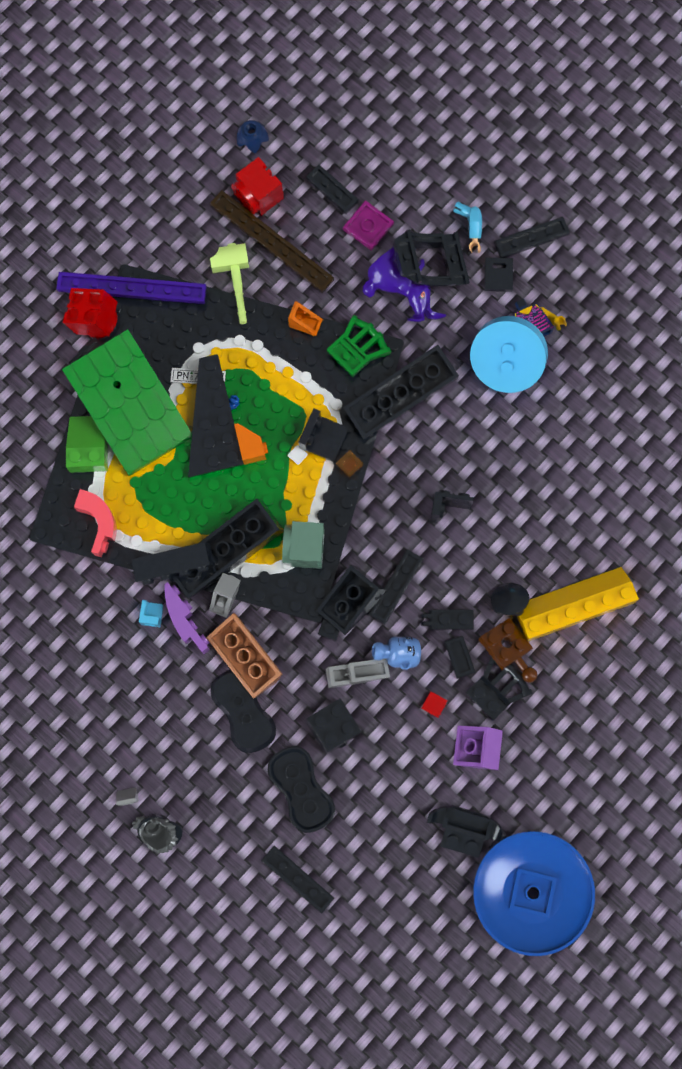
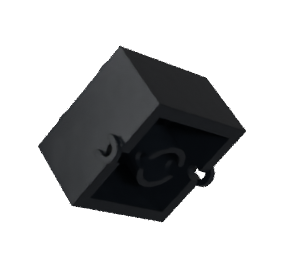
(333, 726)

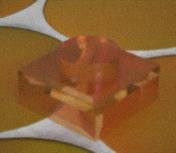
(349, 463)

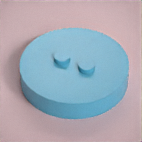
(509, 354)

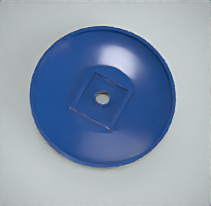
(563, 901)

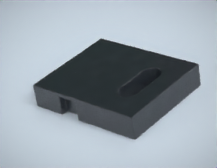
(499, 278)

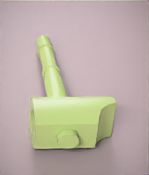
(232, 259)

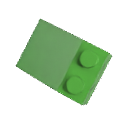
(85, 446)

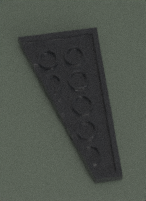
(213, 433)

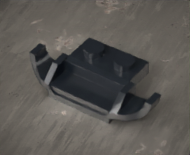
(465, 829)

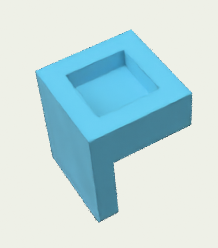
(151, 614)

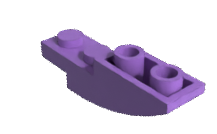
(179, 613)

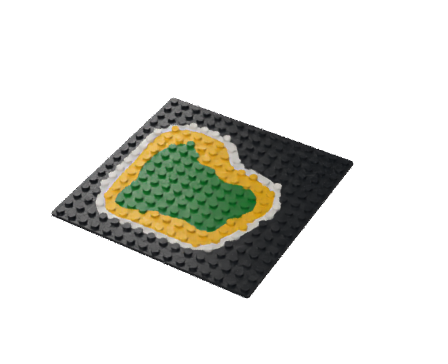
(278, 384)

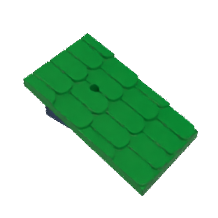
(128, 402)

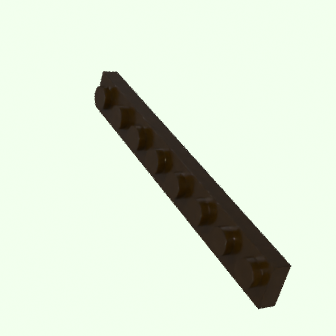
(272, 241)

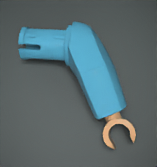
(475, 223)

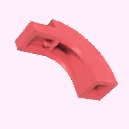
(96, 507)

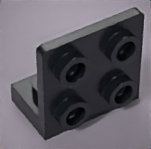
(322, 436)
(445, 498)

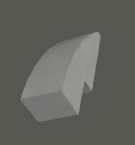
(357, 673)

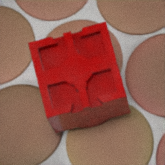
(257, 188)
(91, 312)

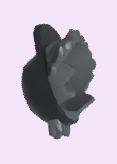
(158, 832)

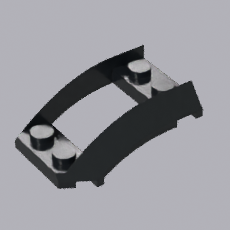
(452, 254)

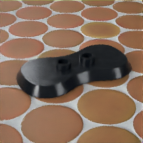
(249, 724)
(307, 802)

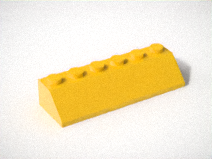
(577, 603)

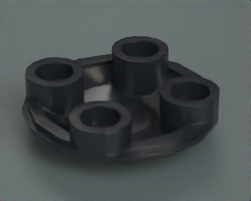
(510, 599)

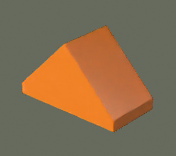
(304, 319)

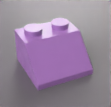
(478, 747)

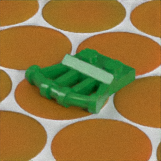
(349, 354)

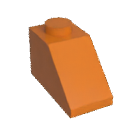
(250, 445)

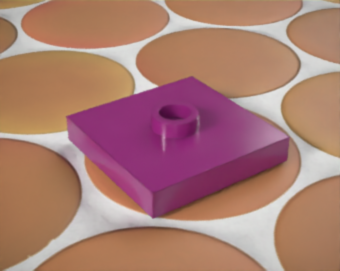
(368, 225)

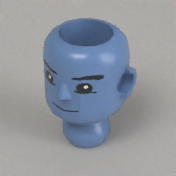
(399, 652)

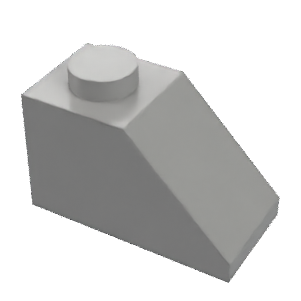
(224, 595)

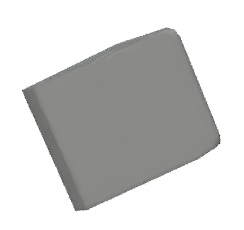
(126, 797)

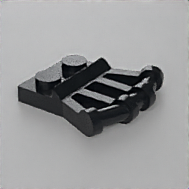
(489, 698)

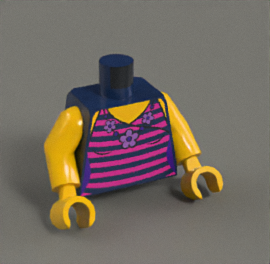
(539, 316)

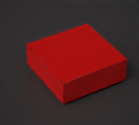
(434, 704)

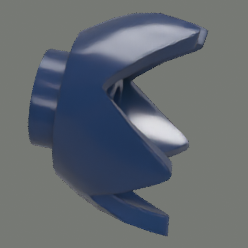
(252, 140)

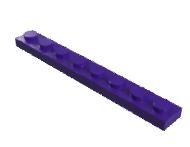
(134, 287)

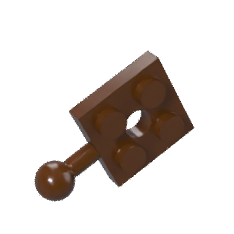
(506, 656)

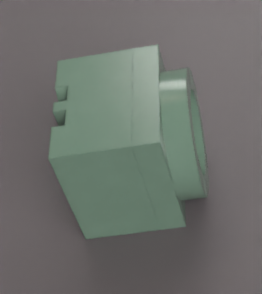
(303, 544)

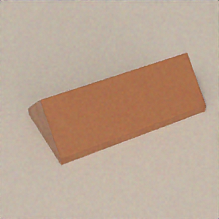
(244, 656)

